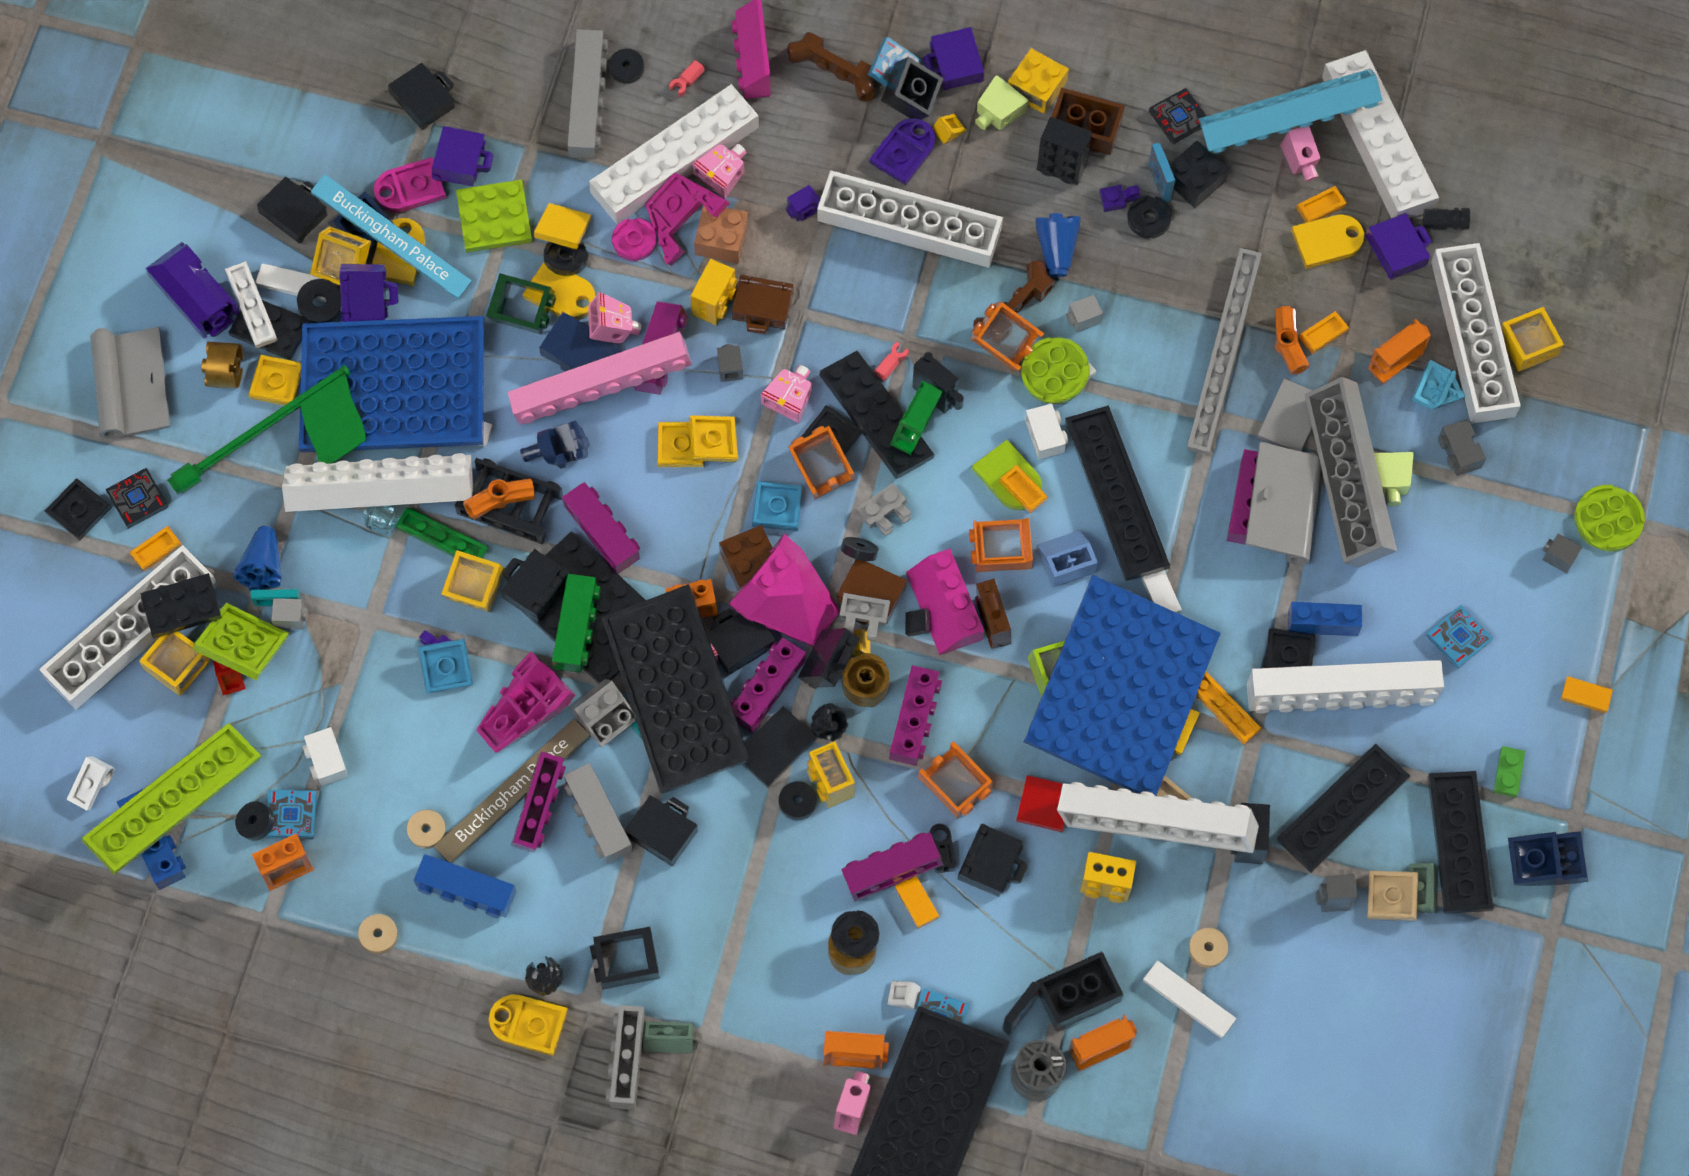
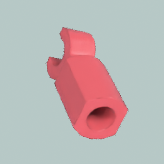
(687, 77)
(890, 362)

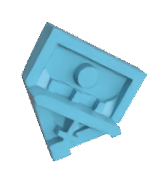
(1437, 387)

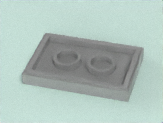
(1288, 418)

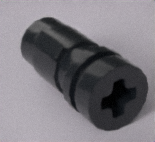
(1443, 218)

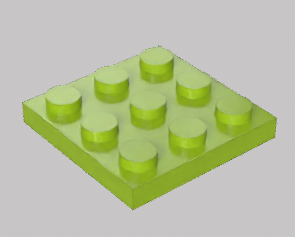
(494, 216)
(241, 641)

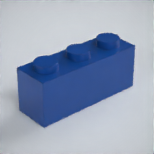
(1325, 618)

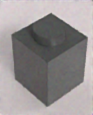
(730, 363)
(1561, 553)

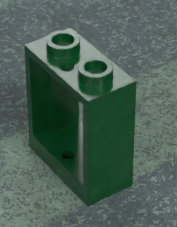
(500, 296)

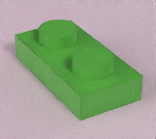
(1509, 771)

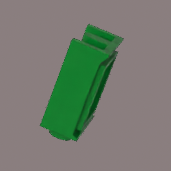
(916, 417)

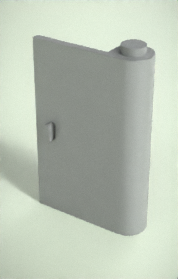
(123, 382)
(1290, 490)

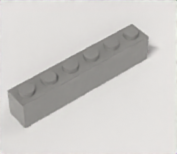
(586, 94)

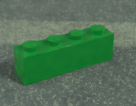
(575, 622)

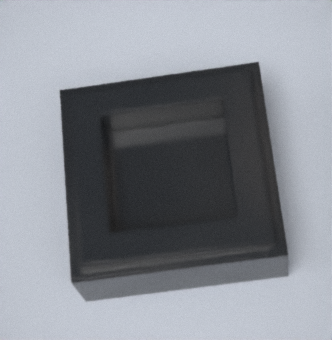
(917, 622)

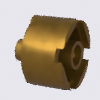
(223, 365)
(870, 692)
(848, 965)

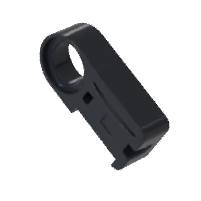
(945, 850)

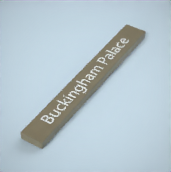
(507, 795)

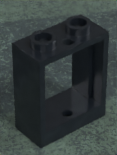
(649, 974)

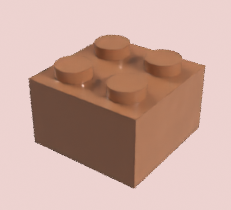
(721, 236)

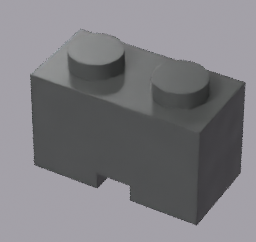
(1460, 447)
(1337, 893)

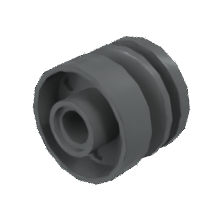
(1038, 1070)

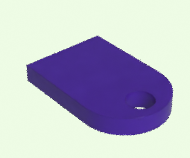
(903, 151)

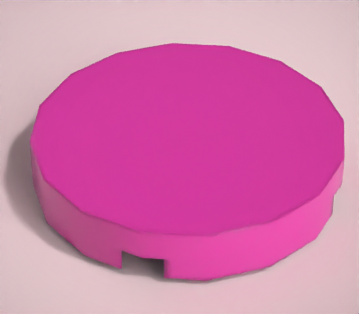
(634, 239)

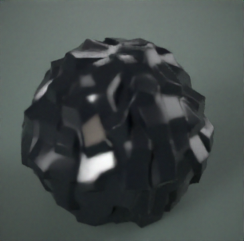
(829, 722)
(545, 978)

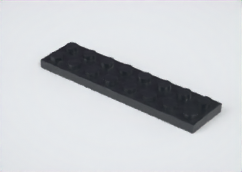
(1117, 493)

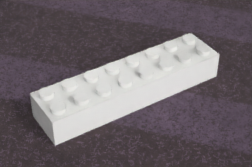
(1386, 147)
(639, 175)
(909, 219)
(1475, 333)
(377, 482)
(115, 636)
(1345, 686)
(1158, 817)

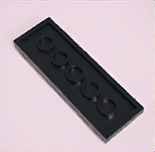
(873, 411)
(1343, 808)
(1460, 842)

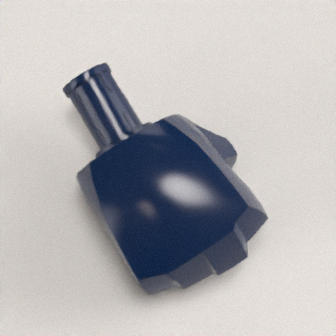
(559, 445)

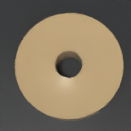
(419, 821)
(380, 944)
(1208, 958)

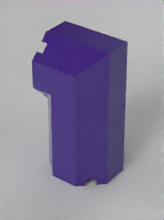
(193, 290)

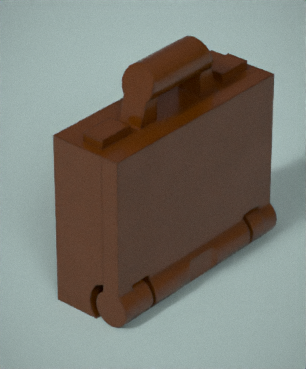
(762, 303)
(873, 582)
(993, 614)

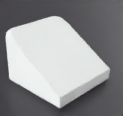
(904, 994)

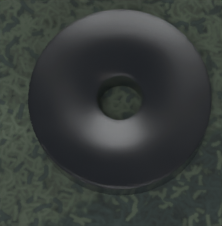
(629, 74)
(859, 549)
(797, 790)
(261, 827)

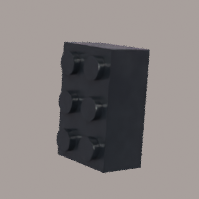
(1063, 151)
(1079, 991)

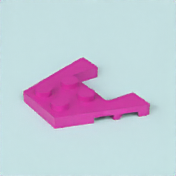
(674, 206)

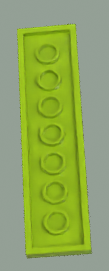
(171, 798)

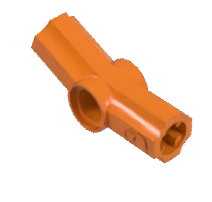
(1286, 329)
(486, 500)

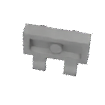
(881, 506)
(864, 609)

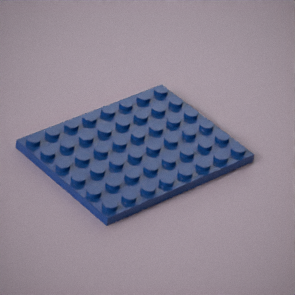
(407, 378)
(1122, 687)

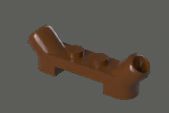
(812, 48)
(1038, 286)

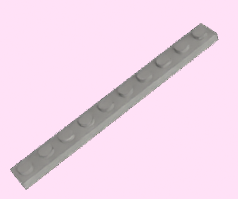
(1224, 352)

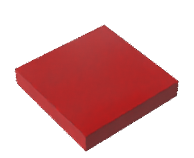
(1040, 804)

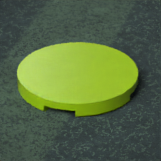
(1055, 370)
(1609, 518)

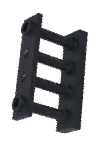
(512, 522)

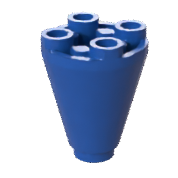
(1058, 241)
(260, 562)

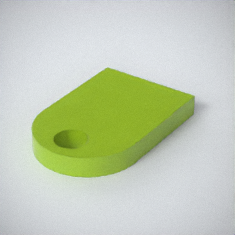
(996, 465)

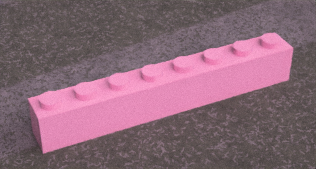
(599, 378)

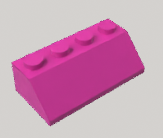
(752, 50)
(943, 592)

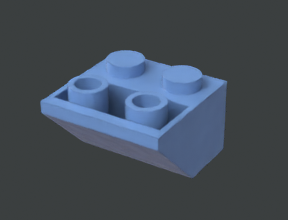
(1067, 558)

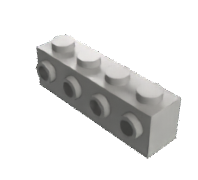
(598, 813)
(627, 1057)

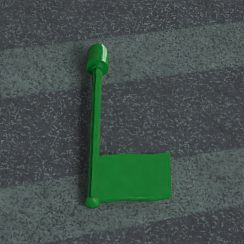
(328, 419)

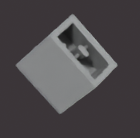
(603, 712)

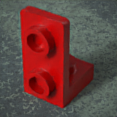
(228, 679)

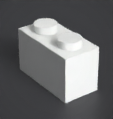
(1045, 431)
(326, 757)

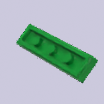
(438, 535)

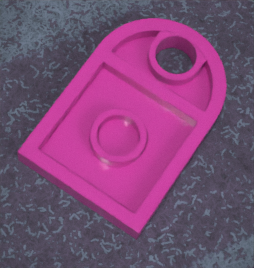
(410, 187)

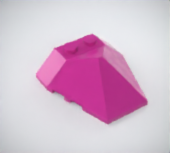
(787, 595)
(526, 704)

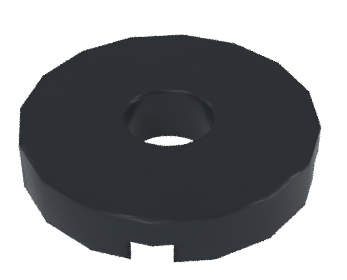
(1144, 227)
(565, 266)
(314, 289)
(855, 948)

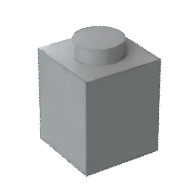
(1084, 313)
(289, 613)

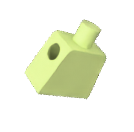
(1000, 105)
(1395, 474)

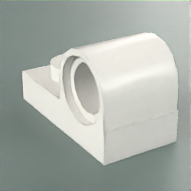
(91, 777)

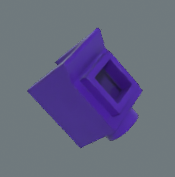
(802, 204)

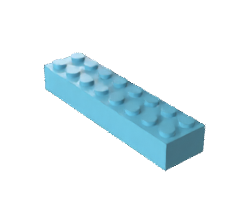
(1290, 110)

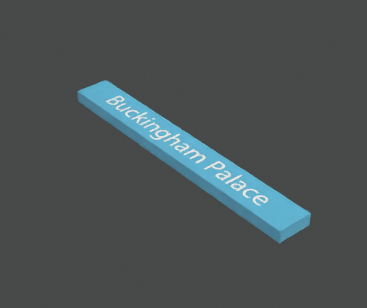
(391, 236)

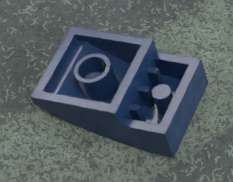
(571, 344)
(1548, 859)

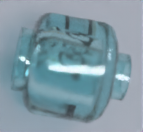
(380, 519)

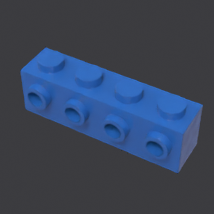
(160, 858)
(465, 886)

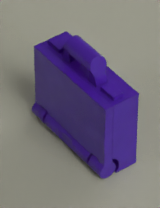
(955, 58)
(459, 156)
(1399, 245)
(365, 292)

